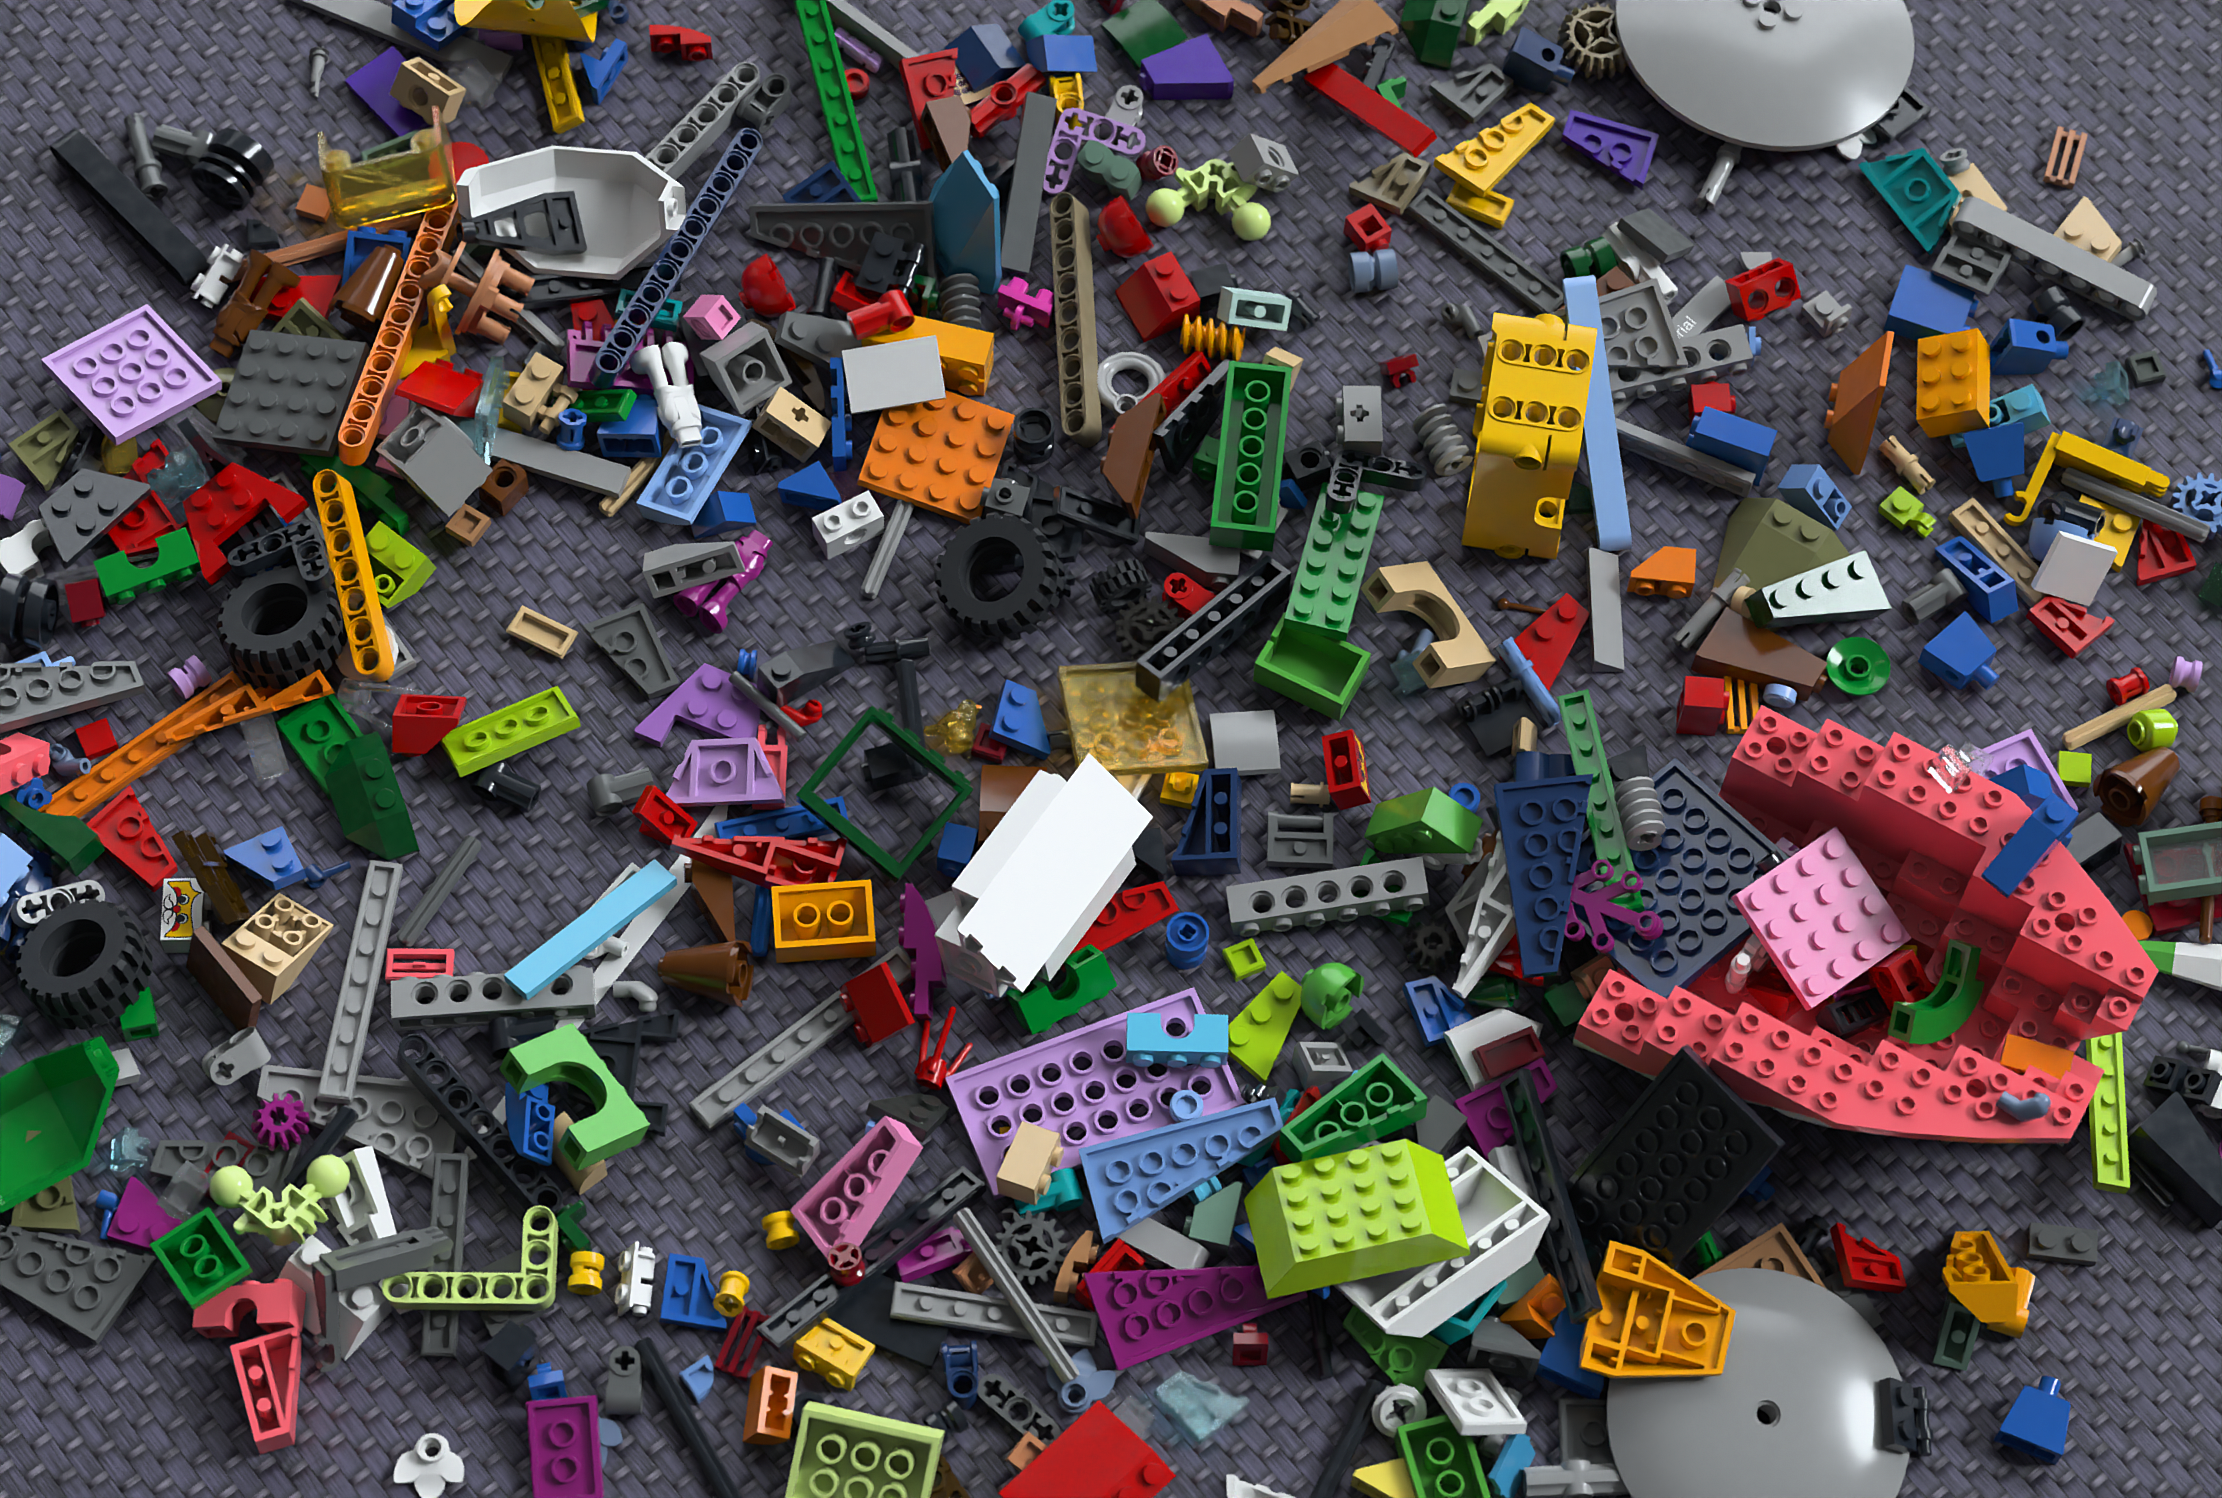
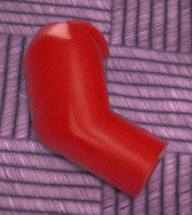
(807, 715)

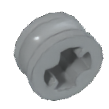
(1954, 161)

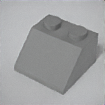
(746, 366)

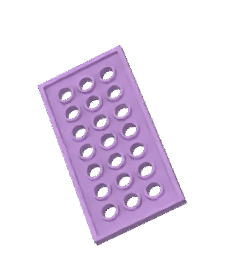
(1059, 1054)

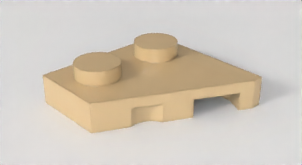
(2090, 231)

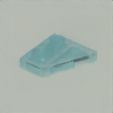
(1198, 1404)

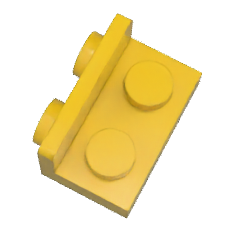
(833, 1353)

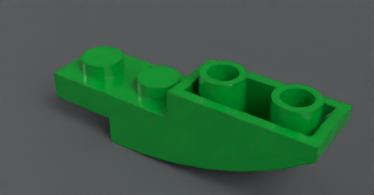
(370, 490)

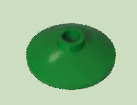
(1862, 655)

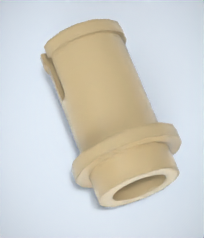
(1310, 794)

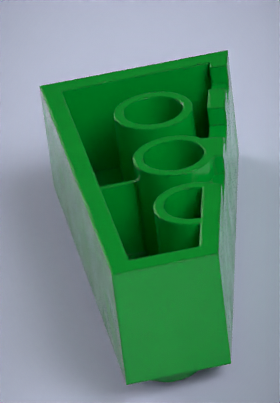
(1355, 1113)

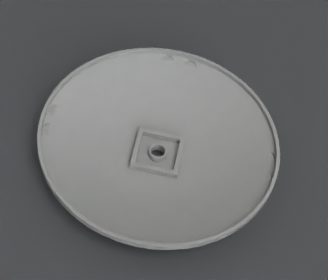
(1767, 77)

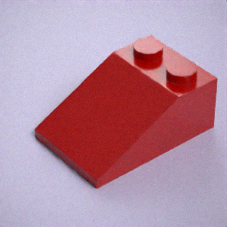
(443, 388)

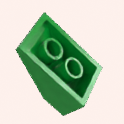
(201, 1258)

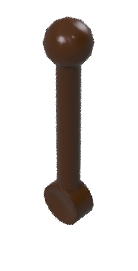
(1503, 604)

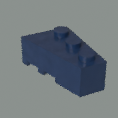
(1213, 829)

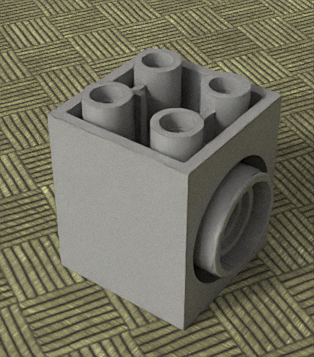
(435, 459)

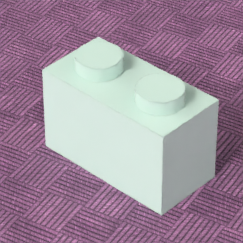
(1254, 308)

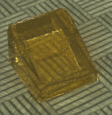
(120, 457)

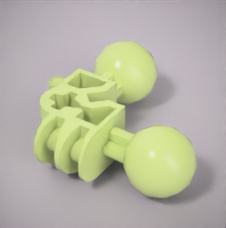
(1214, 181)
(279, 1221)

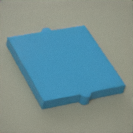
(1509, 1467)

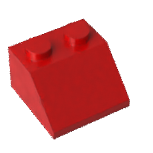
(1158, 297)
(876, 1005)

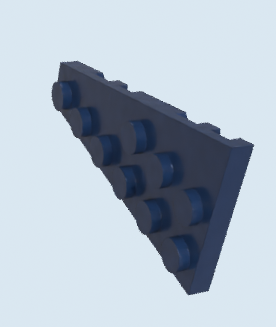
(1541, 847)

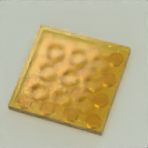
(1127, 727)

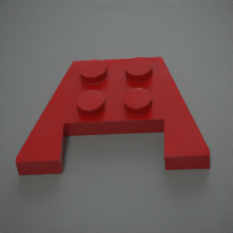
(226, 506)
(150, 518)

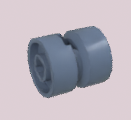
(1373, 270)

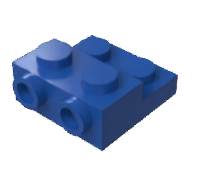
(428, 21)
(365, 240)

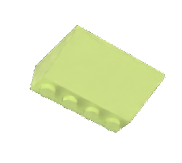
(861, 1456)

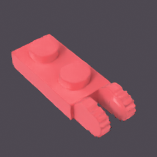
(777, 757)

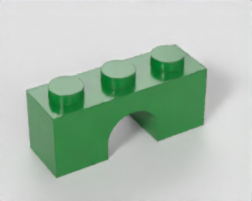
(175, 562)
(1086, 981)

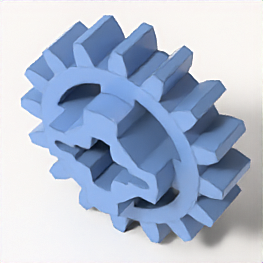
(2203, 501)

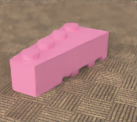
(858, 1186)

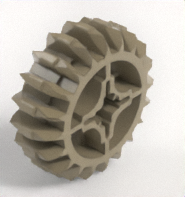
(1593, 30)

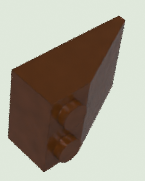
(999, 792)

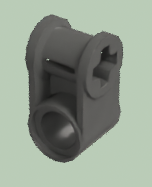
(761, 106)
(624, 1388)

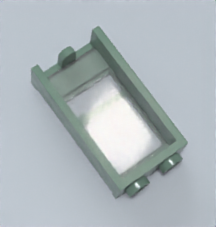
(2180, 862)

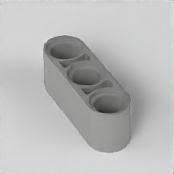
(1163, 1246)

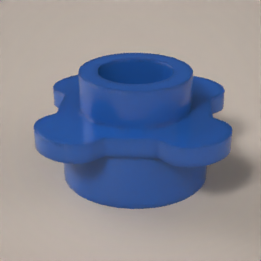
(25, 793)

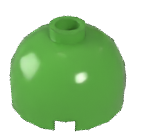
(1328, 993)

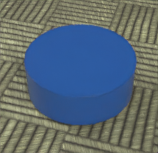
(1466, 795)

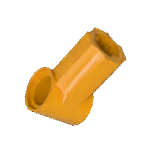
(2025, 1286)

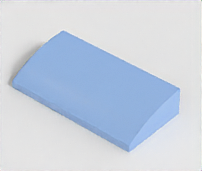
(692, 472)

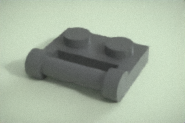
(1299, 848)

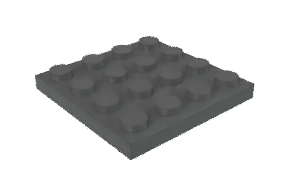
(290, 393)

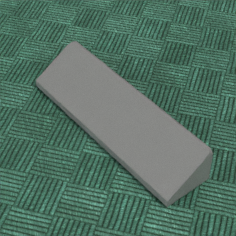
(1604, 611)

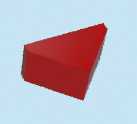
(1775, 994)

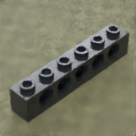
(1212, 629)

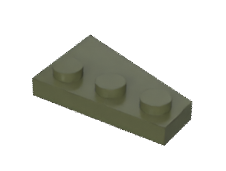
(50, 1209)

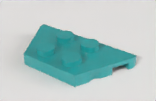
(1916, 193)

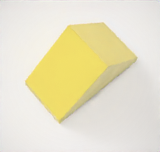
(1384, 1480)

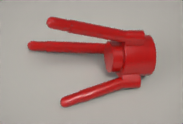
(932, 1072)

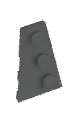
(635, 649)

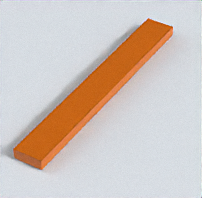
(134, 757)

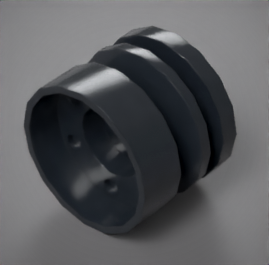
(232, 169)

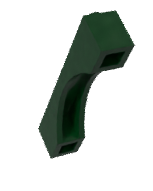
(64, 838)

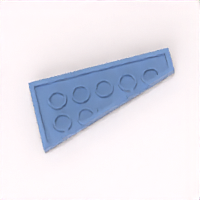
(1155, 1167)

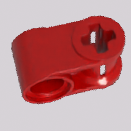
(1186, 598)

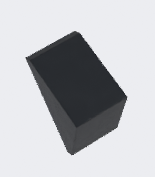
(1150, 855)

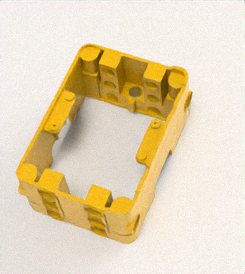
(1527, 433)

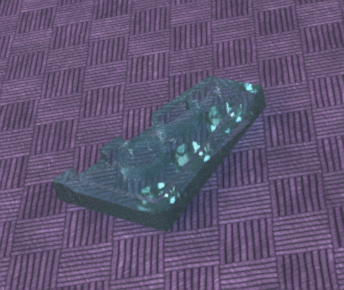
(489, 406)

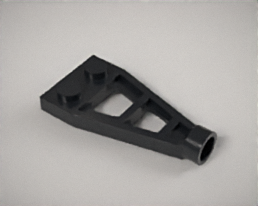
(561, 218)

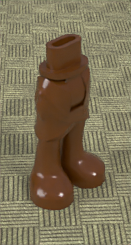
(241, 315)

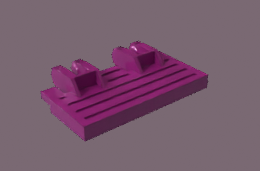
(582, 352)

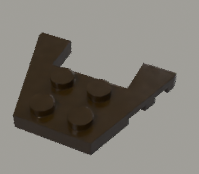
(213, 877)

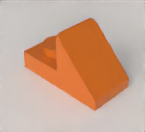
(1536, 1309)

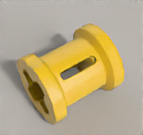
(732, 1289)

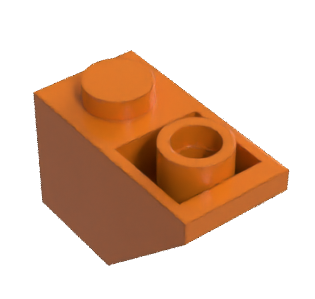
(1665, 573)

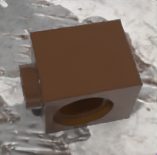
(500, 498)

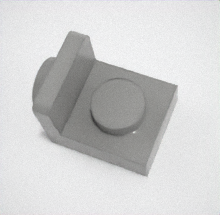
(1826, 314)

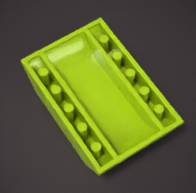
(1353, 1217)

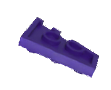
(1612, 145)

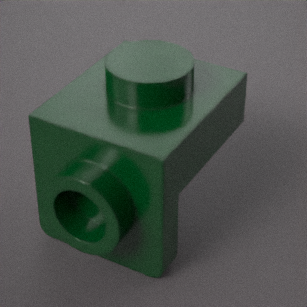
(572, 1238)

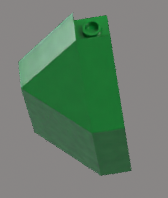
(67, 1101)

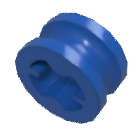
(747, 663)

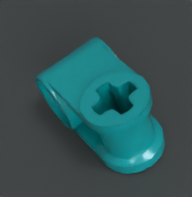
(1049, 21)

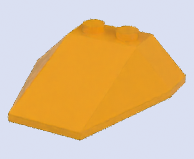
(1653, 1321)

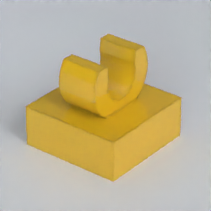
(1179, 789)

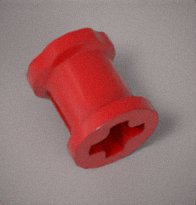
(2127, 686)

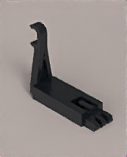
(215, 461)

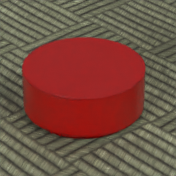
(858, 83)

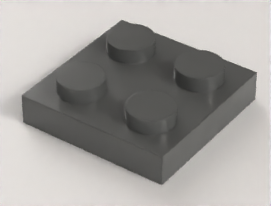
(496, 1319)

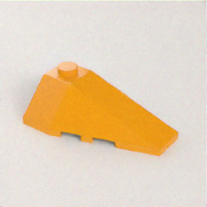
(1981, 1277)

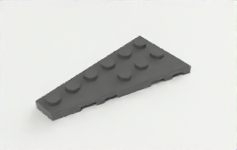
(71, 1278)

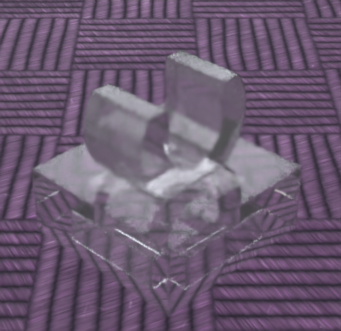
(1950, 767)

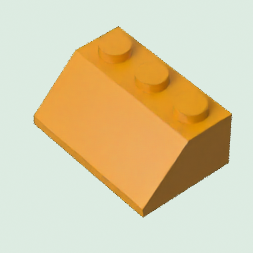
(823, 921)

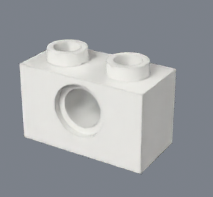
(848, 525)

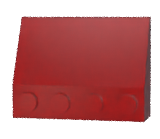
(1093, 1460)

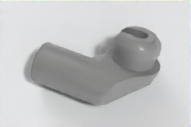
(638, 990)

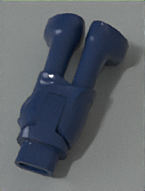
(36, 880)

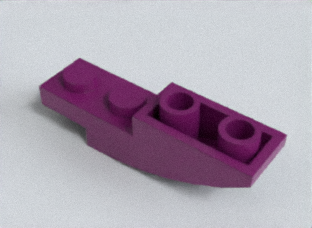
(919, 941)

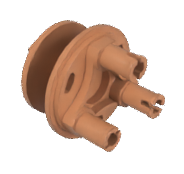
(483, 295)

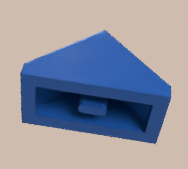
(810, 489)
(723, 513)
(2027, 782)

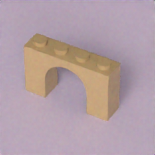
(1417, 589)

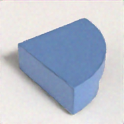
(699, 1378)

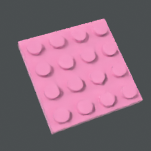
(1821, 918)

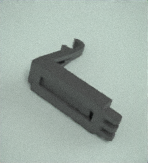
(363, 1265)

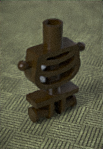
(1284, 22)

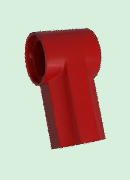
(888, 313)

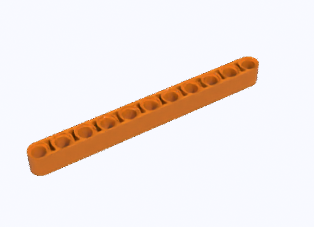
(394, 338)

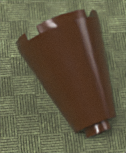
(370, 289)
(2136, 785)
(711, 971)

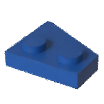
(1434, 1009)
(689, 1295)

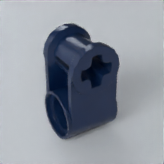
(961, 1368)

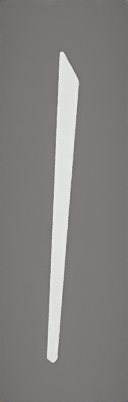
(636, 934)

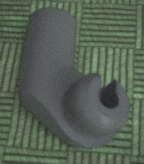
(1462, 316)

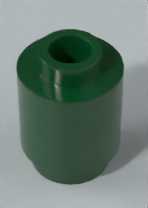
(1494, 992)

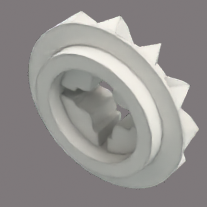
(1383, 1406)

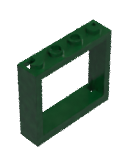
(909, 743)

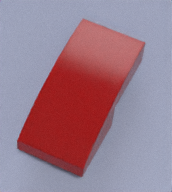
(669, 38)

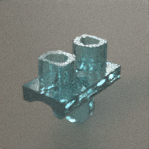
(180, 473)

